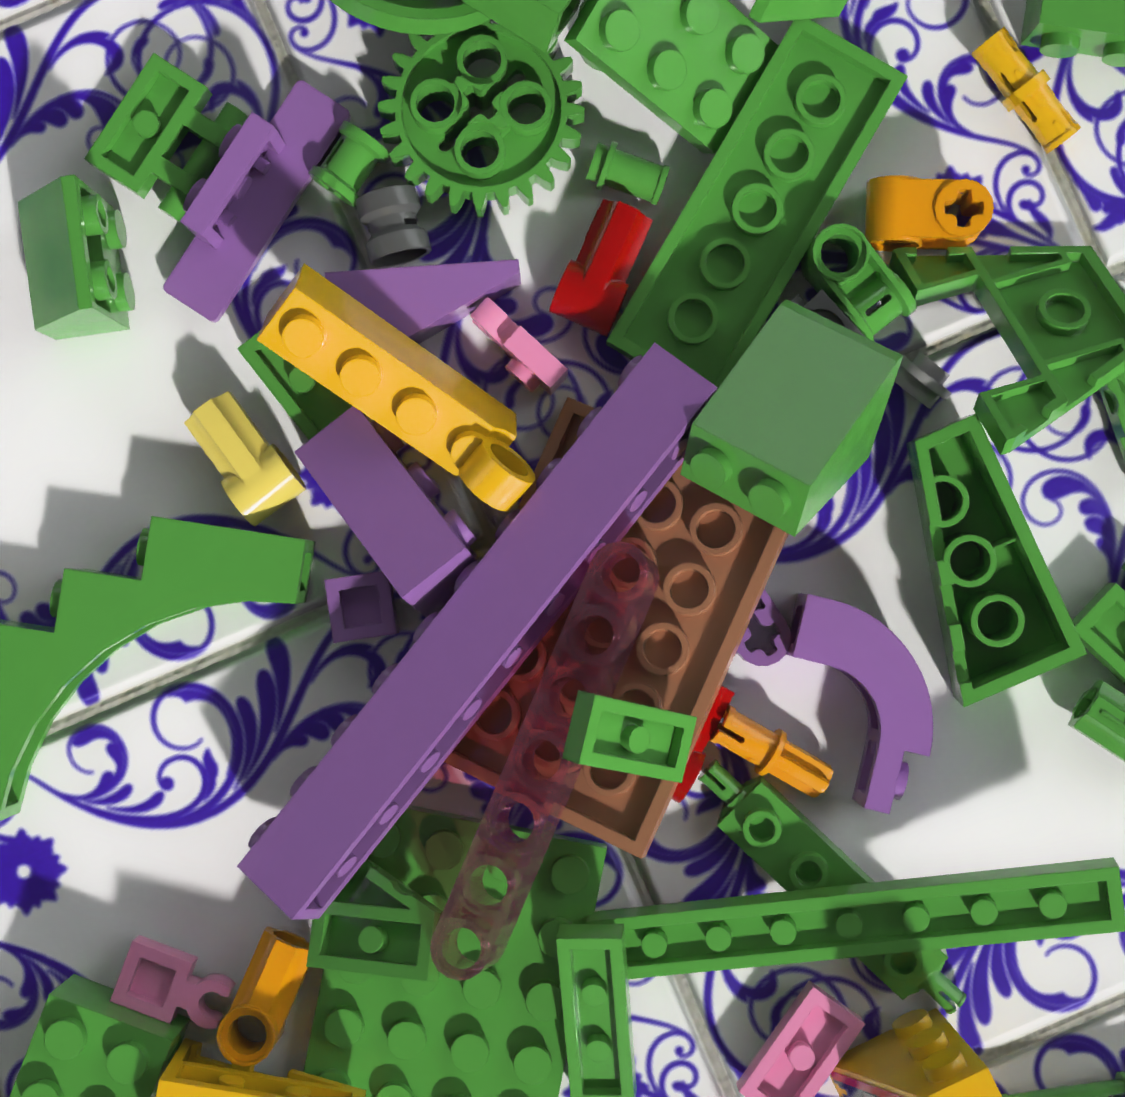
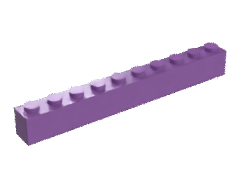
(477, 638)

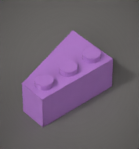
(390, 508)

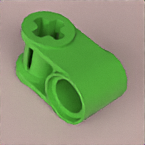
(863, 282)

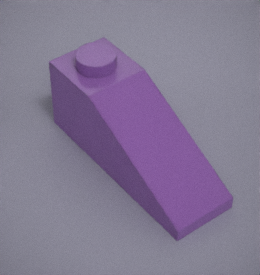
(428, 297)

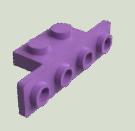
(251, 196)

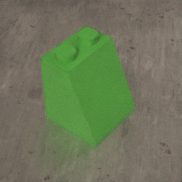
(792, 418)

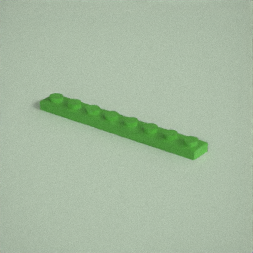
(872, 918)

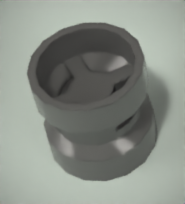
(393, 226)

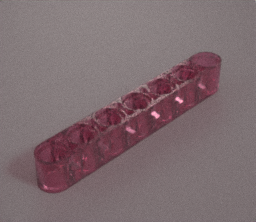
(520, 781)

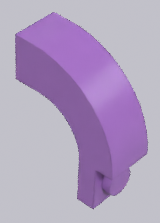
(887, 680)

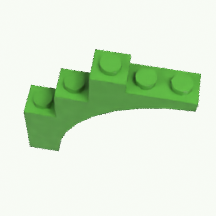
(100, 612)

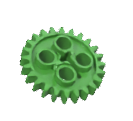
(523, 150)

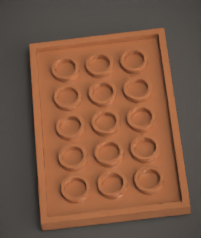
(710, 580)

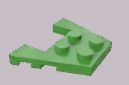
(1054, 314)

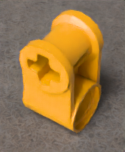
(914, 212)

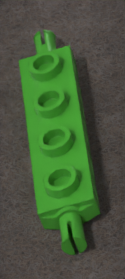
(805, 858)

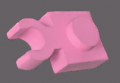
(530, 361)
(161, 981)

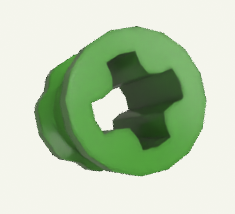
(349, 163)

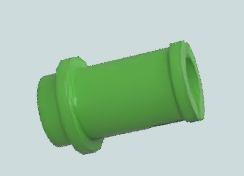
(627, 173)

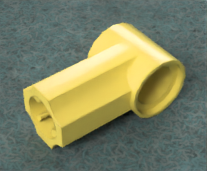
(254, 472)

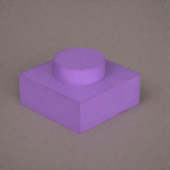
(361, 607)

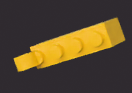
(398, 386)

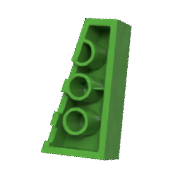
(987, 574)

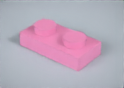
(802, 1047)

